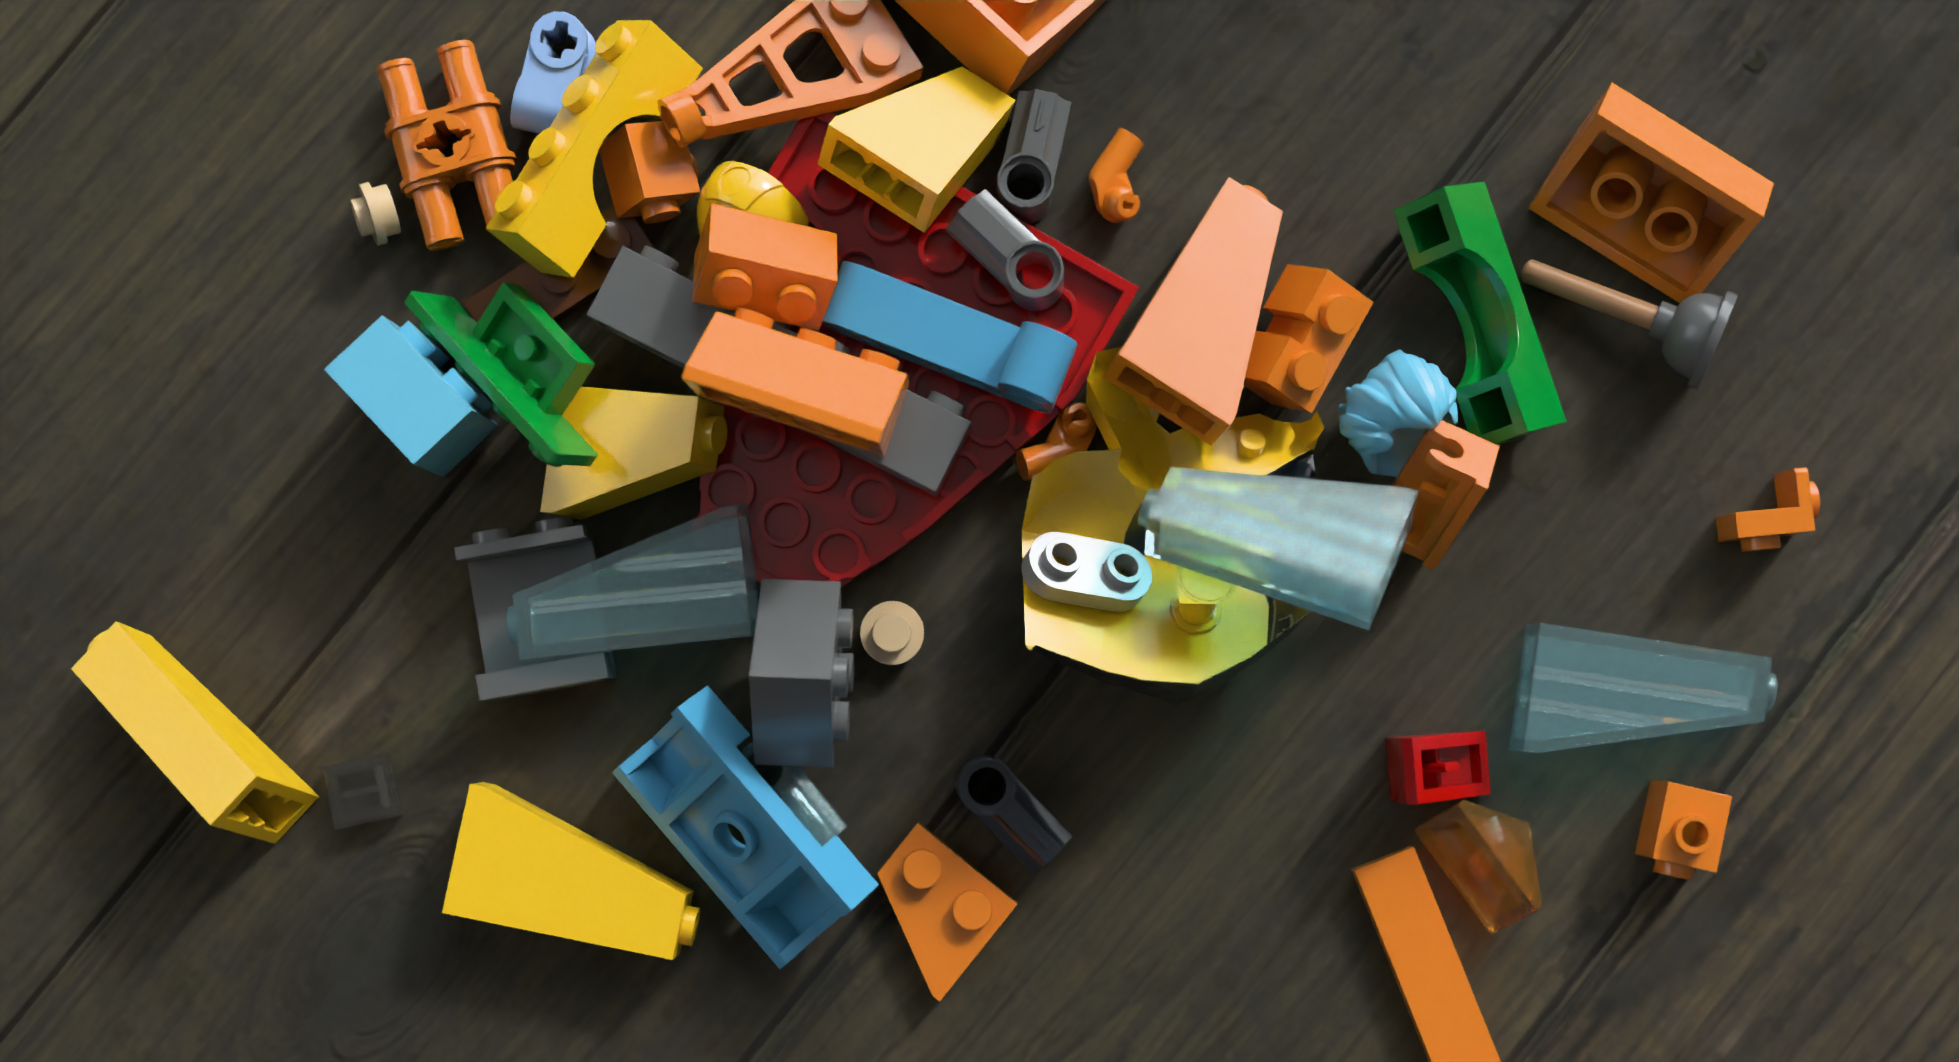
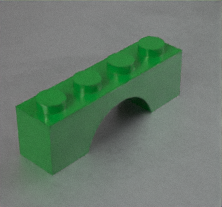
(1461, 248)

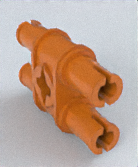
(422, 133)

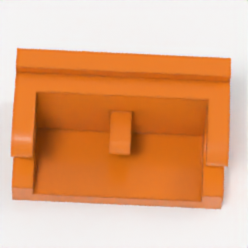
(1451, 477)

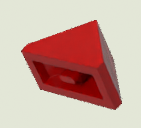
(1437, 767)

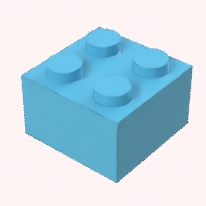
(411, 397)

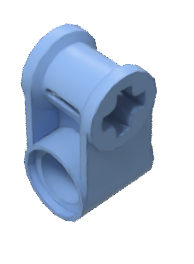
(545, 74)

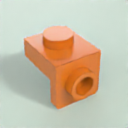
(1761, 529)

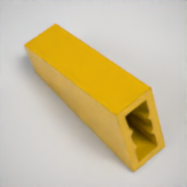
(193, 736)
(556, 880)

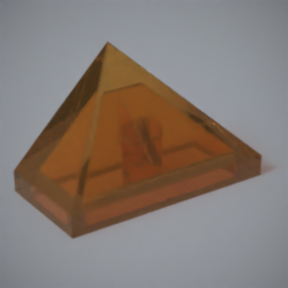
(1486, 860)

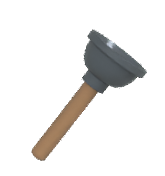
(1686, 331)

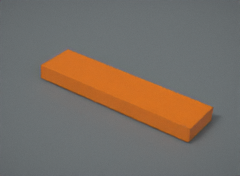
(1424, 959)

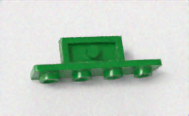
(519, 362)

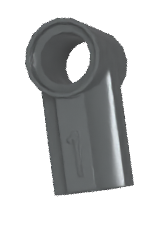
(1033, 151)
(1005, 248)

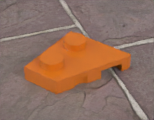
(942, 906)

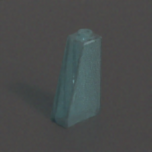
(1283, 536)
(659, 591)
(1620, 688)

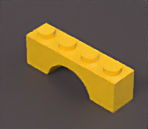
(551, 206)

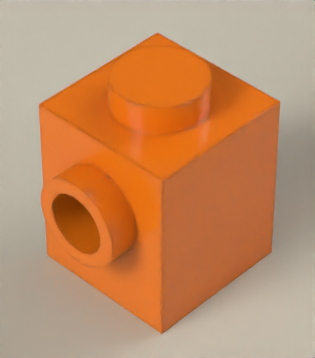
(648, 172)
(1682, 828)

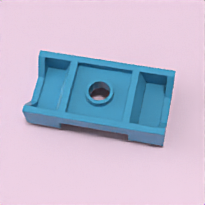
(782, 879)

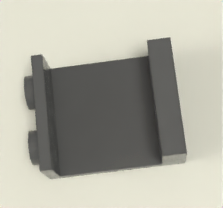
(506, 566)

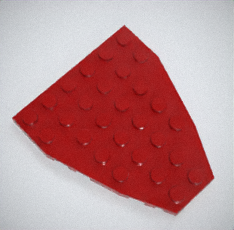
(831, 513)

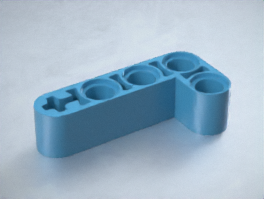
(950, 338)

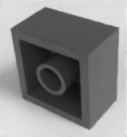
(800, 673)

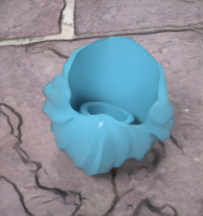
(1394, 409)

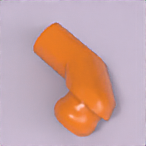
(1110, 179)
(1069, 434)

